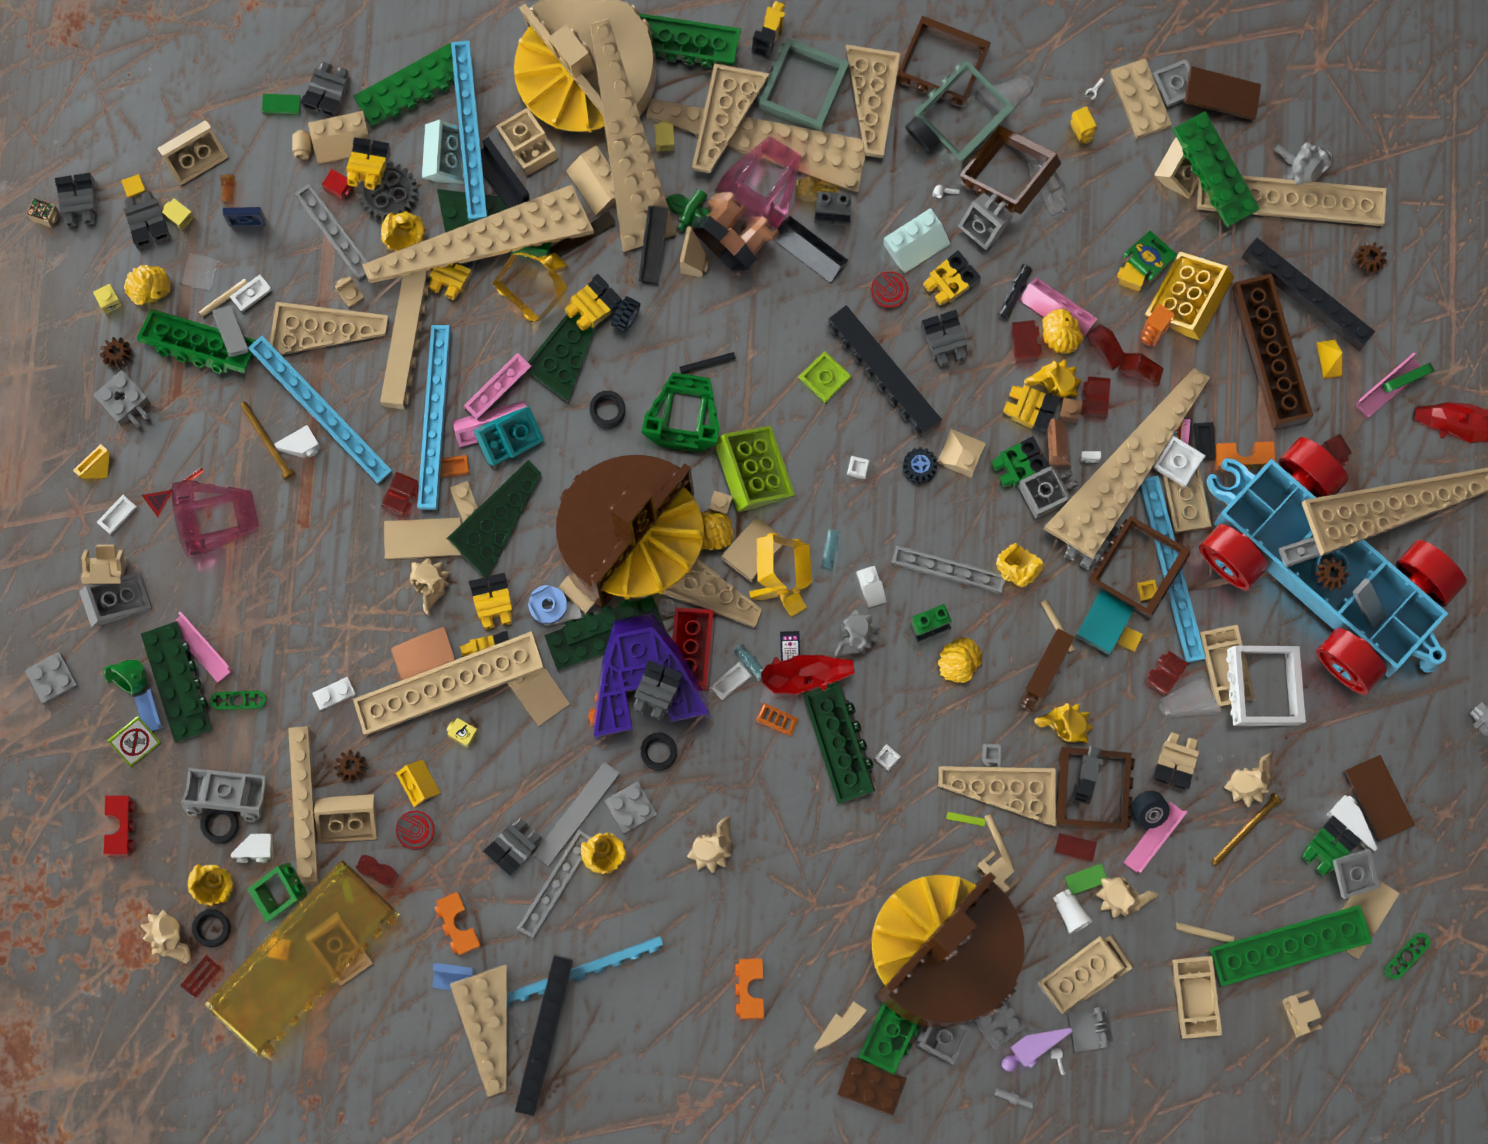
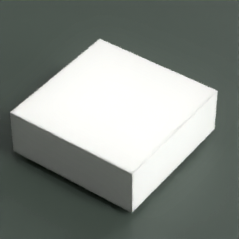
(1090, 456)
(858, 467)
(887, 757)

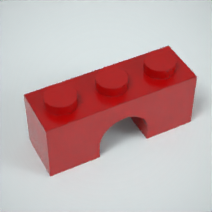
(120, 842)

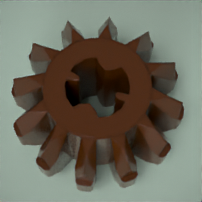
(1368, 264)
(123, 354)
(1334, 581)
(358, 766)

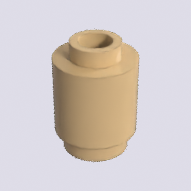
(301, 144)

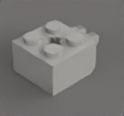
(985, 220)
(124, 410)
(1048, 481)

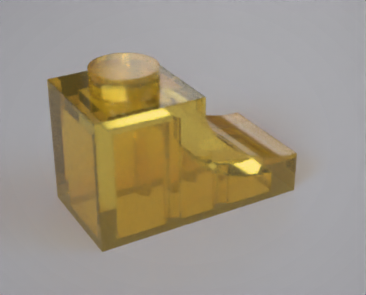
(808, 188)

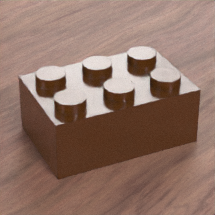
(871, 1086)

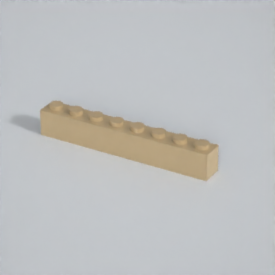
(405, 340)
(303, 805)

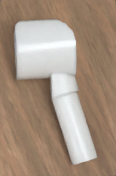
(1094, 90)
(939, 190)
(1056, 1053)

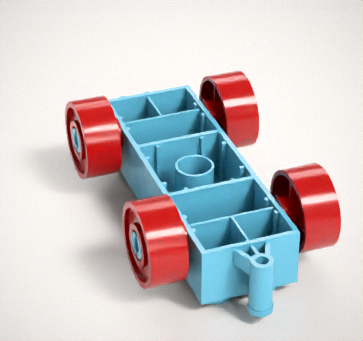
(1269, 514)

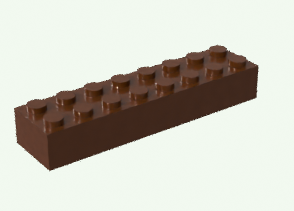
(1272, 351)

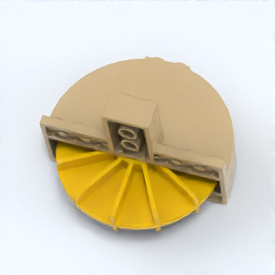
(558, 64)

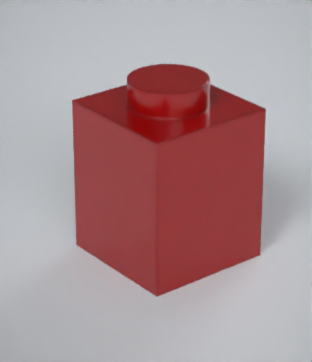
(337, 185)

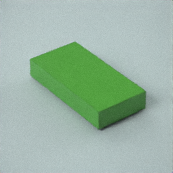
(1085, 879)

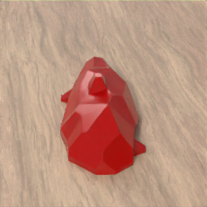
(1455, 419)
(815, 673)

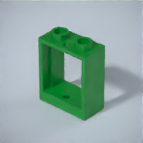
(265, 900)

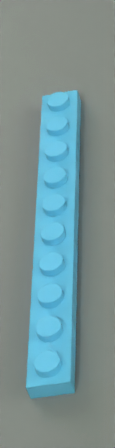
(469, 130)
(320, 410)
(434, 417)
(1178, 592)
(595, 966)

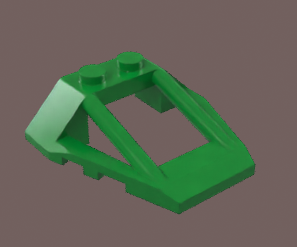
(657, 428)

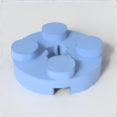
(552, 594)

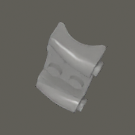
(224, 792)

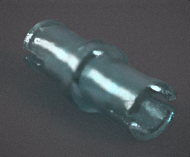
(830, 549)
(750, 662)

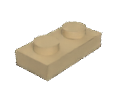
(464, 499)

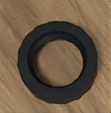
(922, 134)
(607, 395)
(644, 754)
(219, 839)
(211, 913)

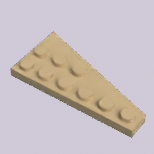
(873, 84)
(311, 327)
(484, 1016)

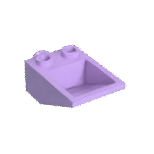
(1031, 1047)

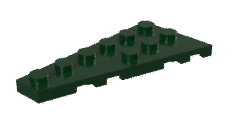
(454, 208)
(562, 356)
(490, 525)

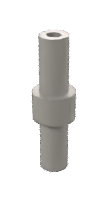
(1289, 156)
(1014, 1098)

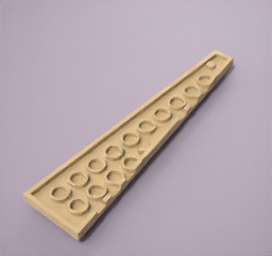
(824, 154)
(630, 157)
(527, 224)
(1101, 501)
(1364, 513)

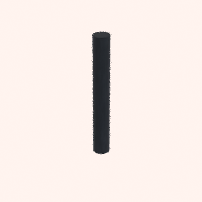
(708, 362)

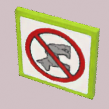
(134, 741)

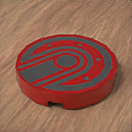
(889, 290)
(415, 830)

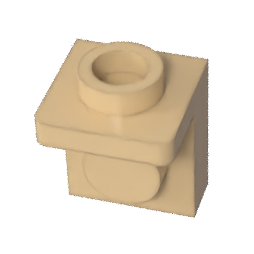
(349, 292)

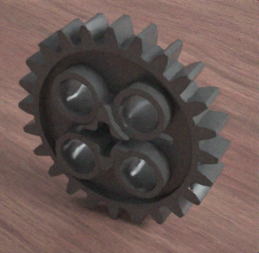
(393, 205)

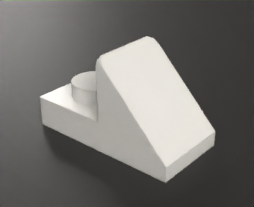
(871, 586)

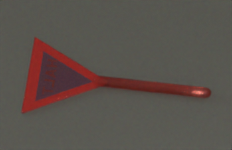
(158, 500)

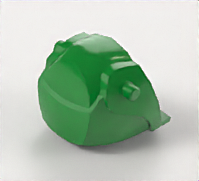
(127, 675)

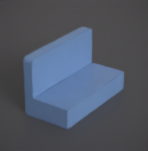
(149, 711)
(447, 974)

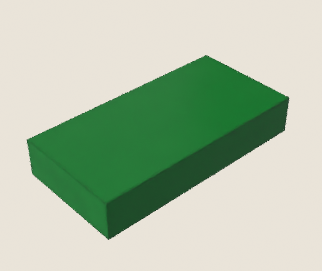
(281, 104)

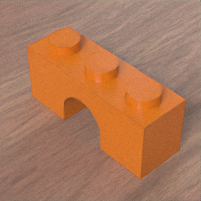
(1156, 326)
(1261, 454)
(463, 941)
(749, 1007)

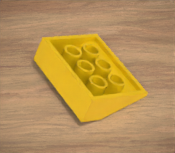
(1192, 293)

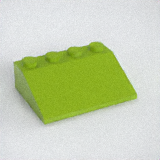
(754, 468)

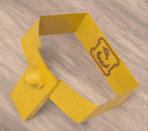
(553, 264)
(765, 567)

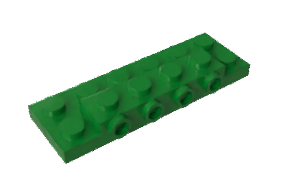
(693, 41)
(407, 87)
(1215, 169)
(191, 342)
(888, 1040)

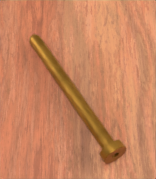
(287, 473)
(1274, 800)

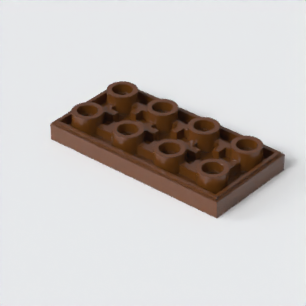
(1222, 93)
(1379, 798)

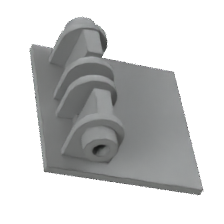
(1090, 1029)

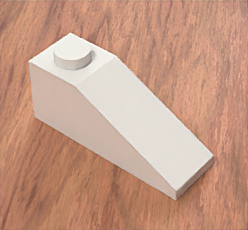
(1352, 817)

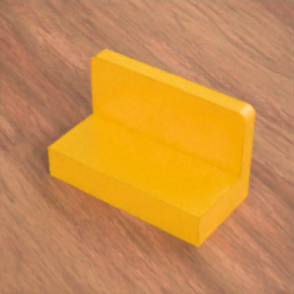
(417, 782)

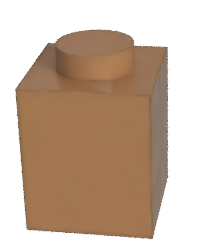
(1070, 411)

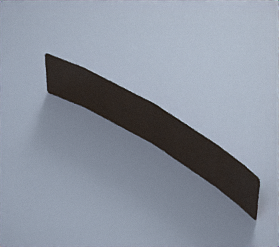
(569, 244)

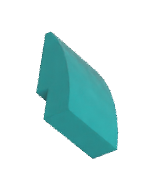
(508, 435)
(1104, 622)

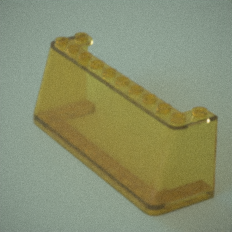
(301, 959)

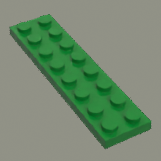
(1290, 945)

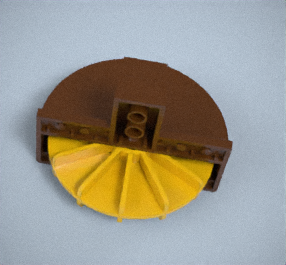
(629, 527)
(947, 950)

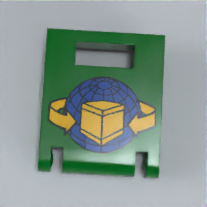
(1150, 255)

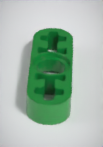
(1408, 378)
(224, 705)
(1401, 970)

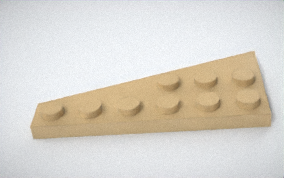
(727, 103)
(709, 591)
(1016, 790)

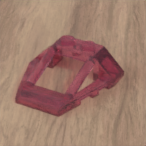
(754, 201)
(183, 509)

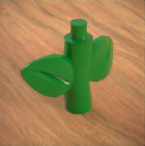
(688, 209)

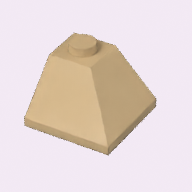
(693, 256)
(961, 453)

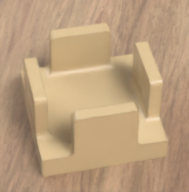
(105, 568)
(1000, 869)
(1301, 1013)

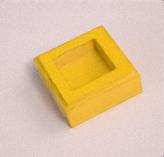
(133, 186)
(1146, 590)
(794, 604)
(1129, 639)

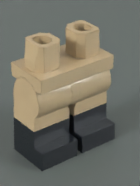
(1176, 755)

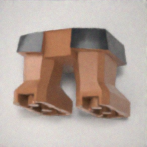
(717, 233)

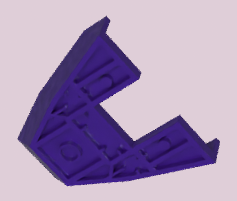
(623, 666)

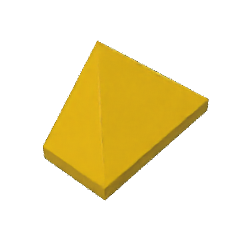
(1330, 359)
(94, 465)

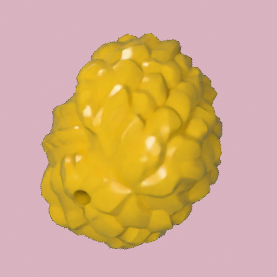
(402, 230)
(147, 284)
(1062, 331)
(717, 530)
(1019, 565)
(960, 660)
(603, 853)
(210, 884)

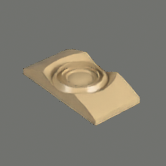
(1215, 647)
(1196, 997)

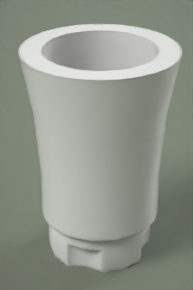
(1072, 912)

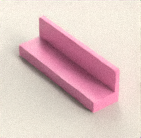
(1045, 299)
(497, 386)
(1376, 397)
(465, 426)
(203, 651)
(1153, 840)

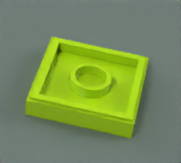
(825, 377)

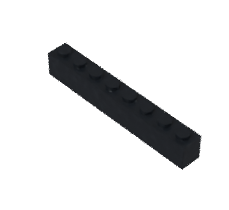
(1308, 294)
(884, 371)
(544, 1035)

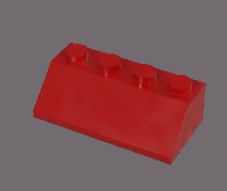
(695, 637)

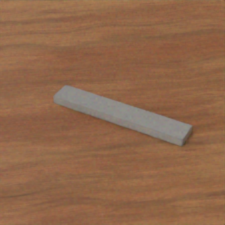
(332, 230)
(948, 569)
(576, 814)
(553, 887)

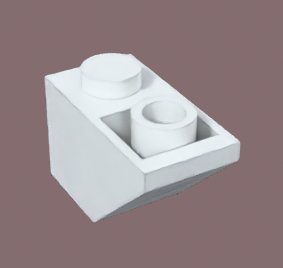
(254, 847)

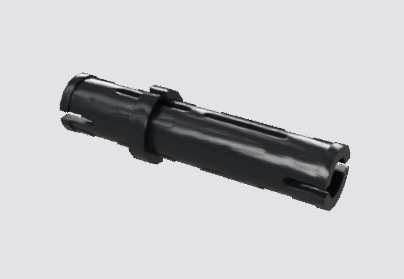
(1018, 285)

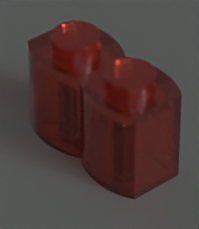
(1097, 397)
(400, 494)
(1167, 673)
(381, 873)

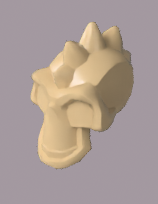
(429, 581)
(1251, 784)
(713, 850)
(1121, 897)
(164, 936)

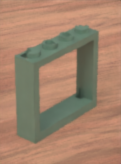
(947, 82)
(793, 116)

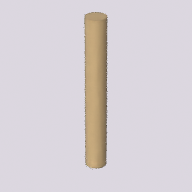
(223, 298)
(1055, 620)
(998, 839)
(1204, 932)

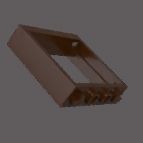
(950, 34)
(987, 152)
(1116, 544)
(1046, 670)
(1062, 789)

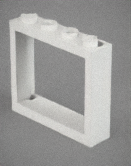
(1294, 686)

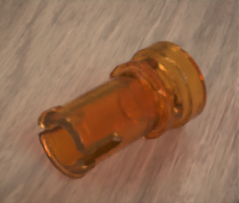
(227, 183)

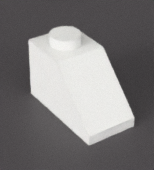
(300, 443)

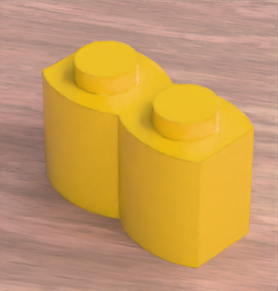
(1083, 125)

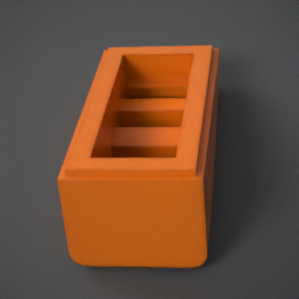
(760, 720)

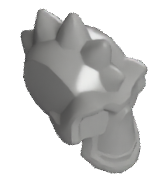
(1311, 163)
(857, 635)

